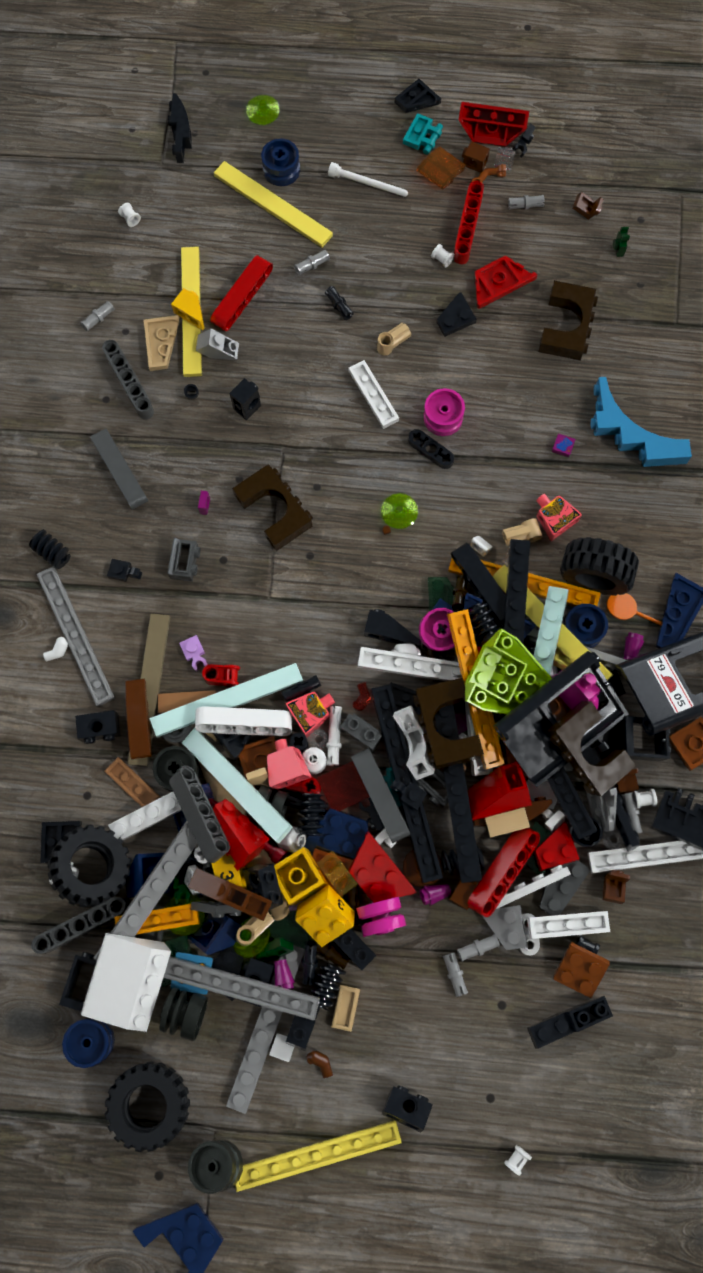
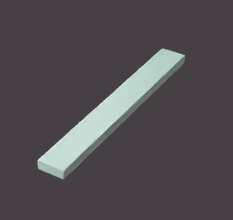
(228, 698)
(237, 786)

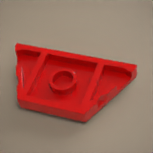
(499, 280)
(378, 873)

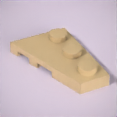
(160, 339)

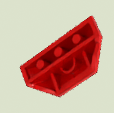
(492, 123)

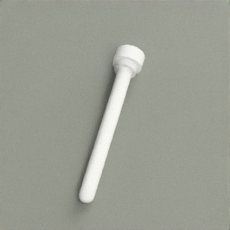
(336, 171)

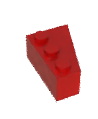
(243, 836)

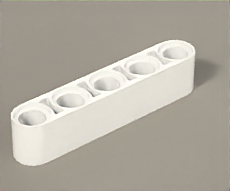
(243, 721)

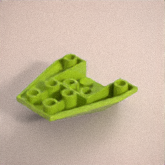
(503, 675)

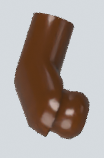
(320, 1060)

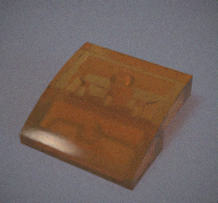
(441, 167)

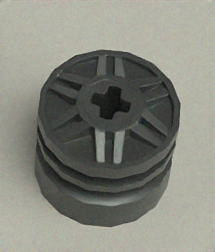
(183, 1014)

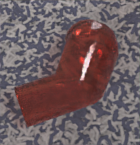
(364, 697)

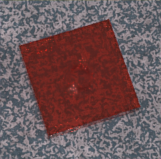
(343, 787)

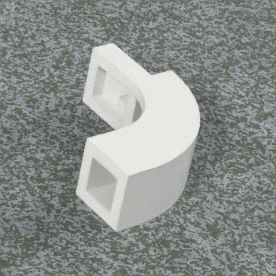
(418, 758)

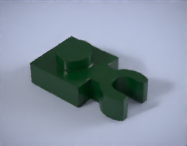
(620, 242)
(181, 889)
(276, 948)

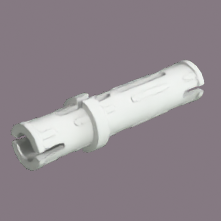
(334, 736)

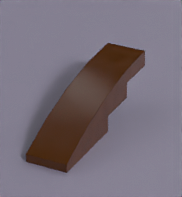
(138, 719)

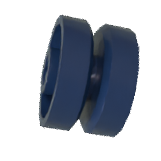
(280, 162)
(592, 619)
(76, 1039)

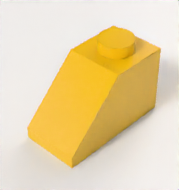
(189, 308)

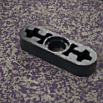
(431, 456)

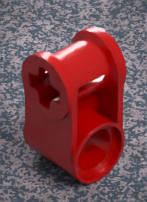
(223, 675)
(301, 787)

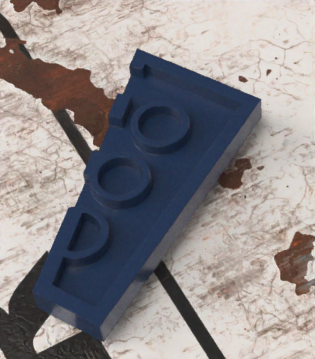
(680, 611)

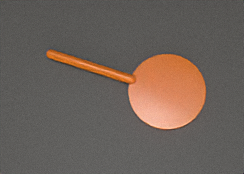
(625, 607)

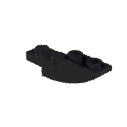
(180, 127)
(569, 1021)

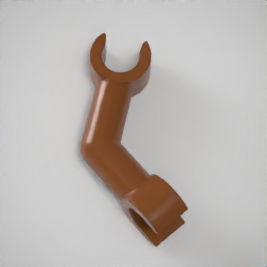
(500, 171)

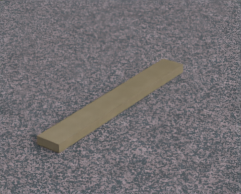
(153, 668)

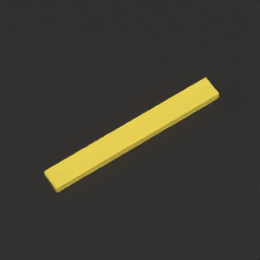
(273, 204)
(191, 281)
(534, 610)
(318, 1155)

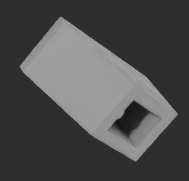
(217, 345)

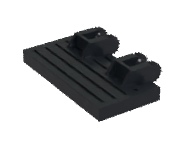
(679, 820)

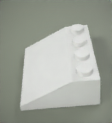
(126, 981)

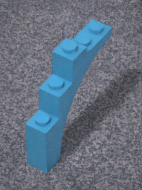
(652, 448)

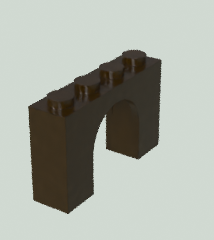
(580, 301)
(268, 483)
(568, 735)
(445, 751)

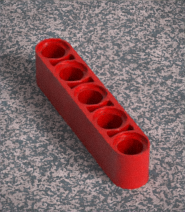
(474, 200)
(241, 293)
(503, 871)

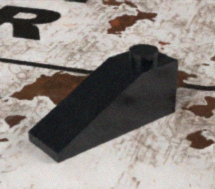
(385, 628)

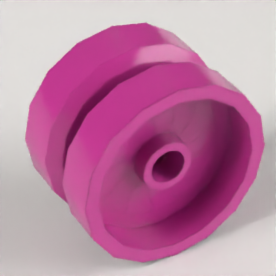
(444, 412)
(428, 630)
(382, 921)

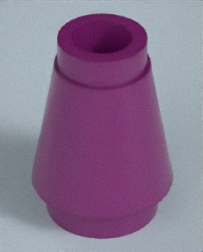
(633, 645)
(434, 893)
(283, 975)

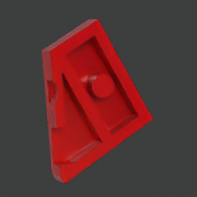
(556, 849)

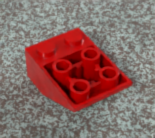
(499, 792)

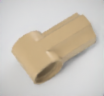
(393, 338)
(528, 531)
(255, 927)

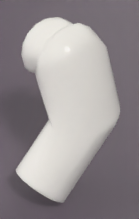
(58, 650)

